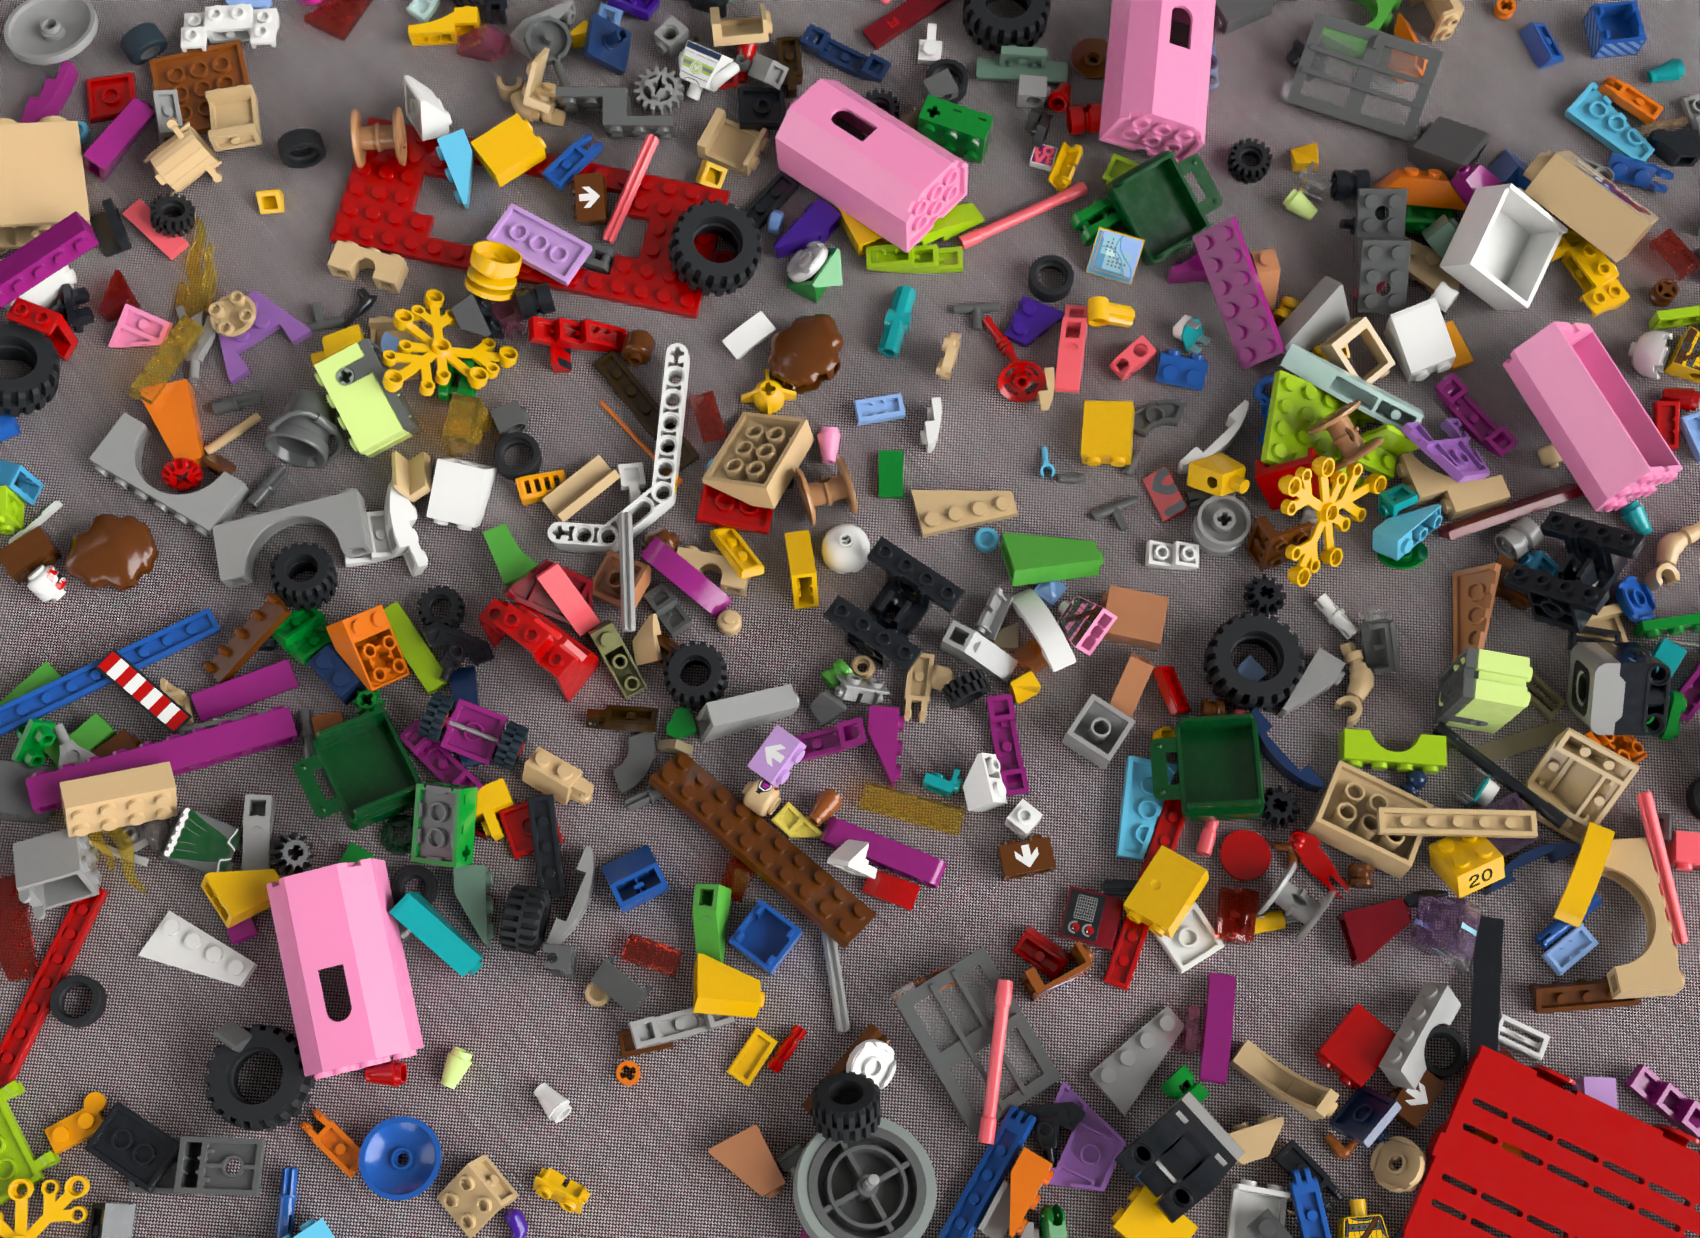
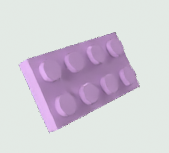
(541, 244)

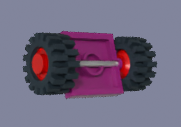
(473, 731)

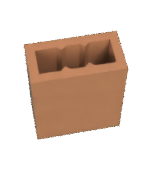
(1139, 617)

